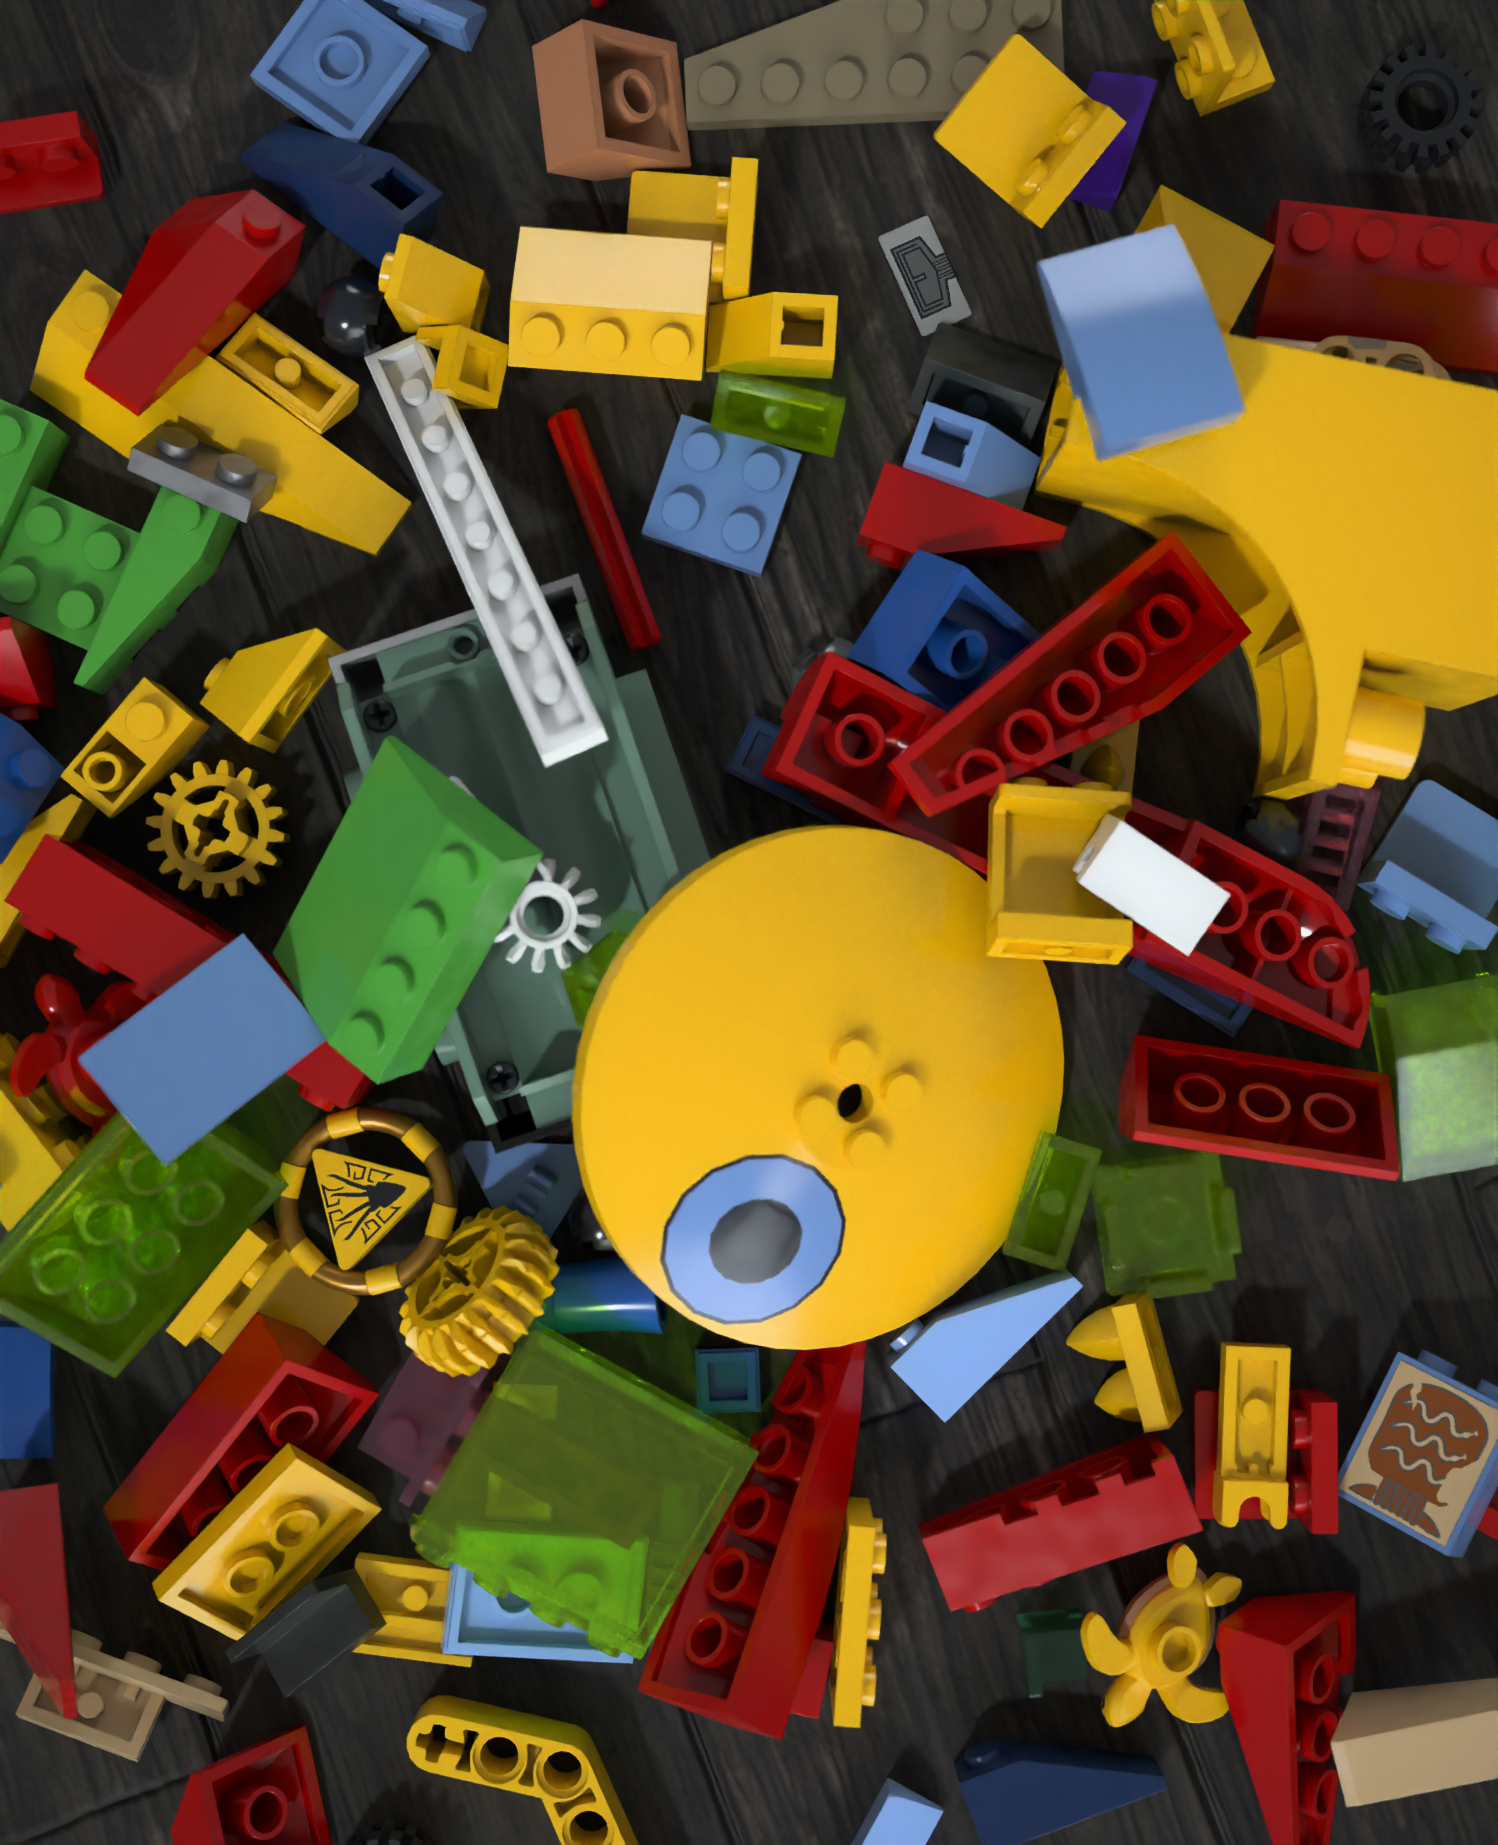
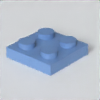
(341, 67)
(721, 496)

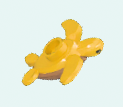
(1162, 1642)

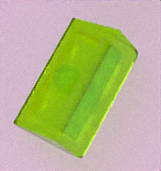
(777, 413)
(1052, 1201)

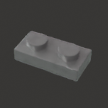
(202, 472)

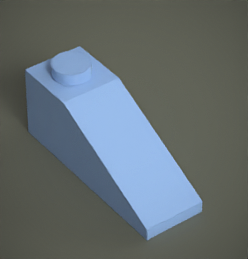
(967, 1343)

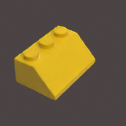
(610, 303)

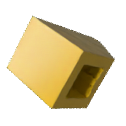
(432, 287)
(774, 335)
(135, 748)

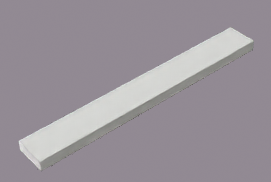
(487, 554)

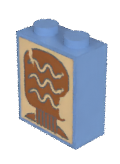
(1426, 1453)

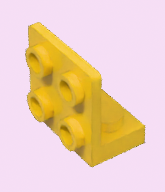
(1214, 51)
(1027, 130)
(707, 210)
(261, 1279)

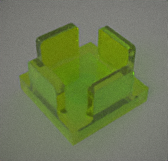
(1165, 1225)

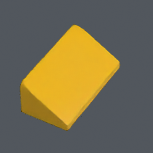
(289, 374)

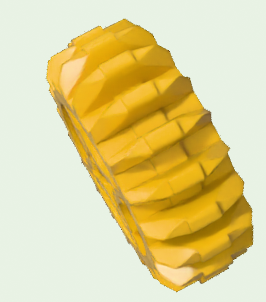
(479, 1292)

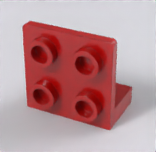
(1309, 1466)

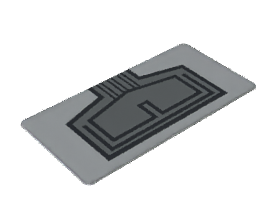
(924, 275)

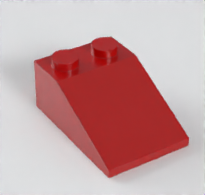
(36, 1588)

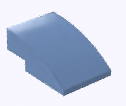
(1140, 342)

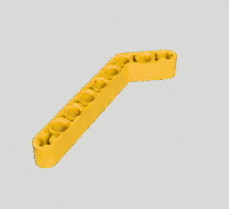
(528, 1770)

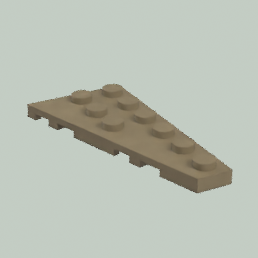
(862, 62)

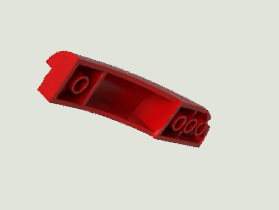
(1269, 946)

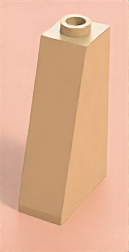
(1416, 1740)

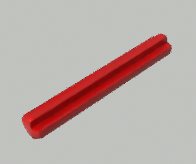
(604, 530)

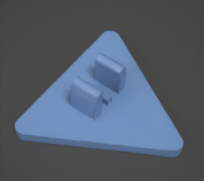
(530, 1178)

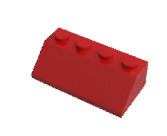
(1382, 280)
(1258, 1107)
(260, 1395)

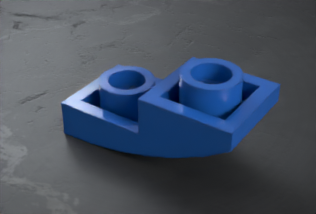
(26, 1393)

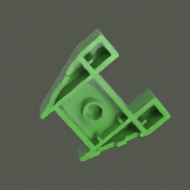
(87, 573)

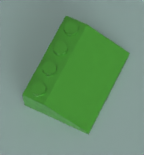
(402, 913)

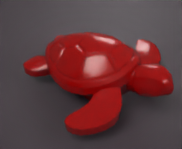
(65, 1039)

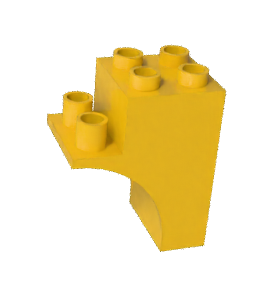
(1343, 532)

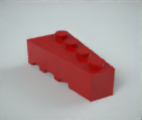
(1060, 1523)

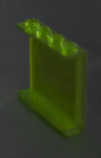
(583, 1493)

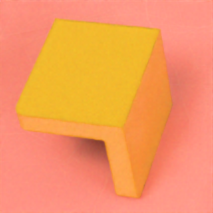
(467, 366)

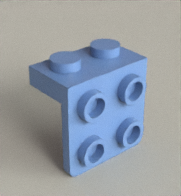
(1438, 868)

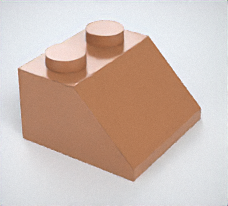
(610, 103)

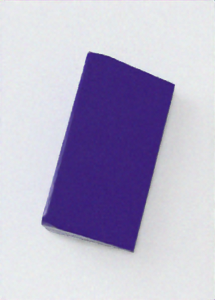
(1130, 99)

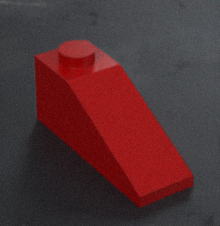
(946, 521)

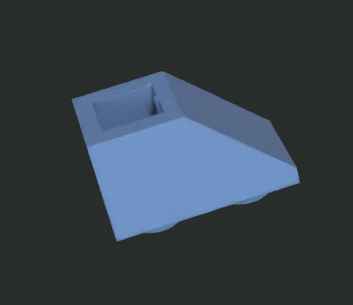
(971, 456)

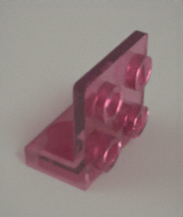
(419, 1420)

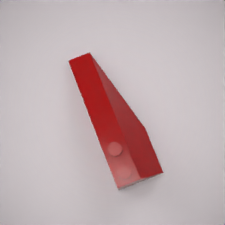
(1082, 678)
(762, 1582)

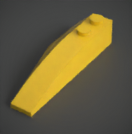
(315, 479)

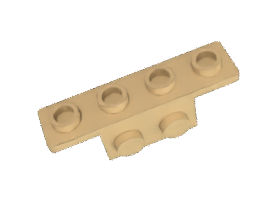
(117, 1698)

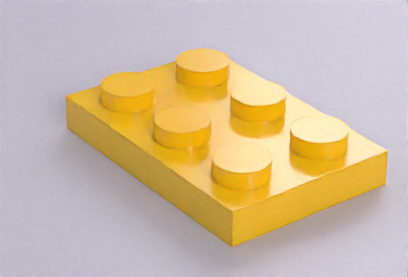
(266, 1543)
(856, 1613)

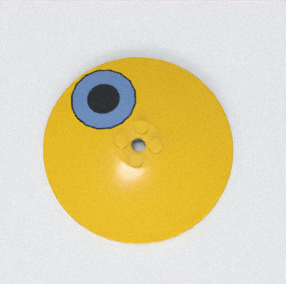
(722, 1070)

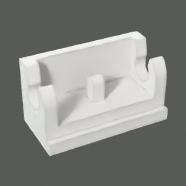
(1149, 884)

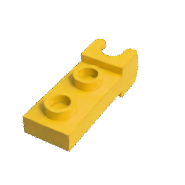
(1252, 1431)

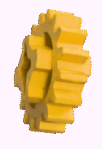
(232, 808)

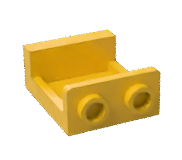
(1031, 881)

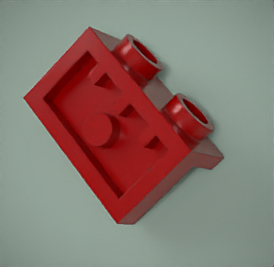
(48, 163)

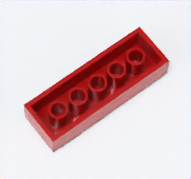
(150, 938)

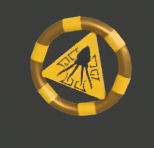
(365, 1201)

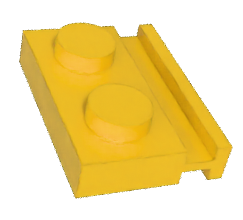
(413, 1605)

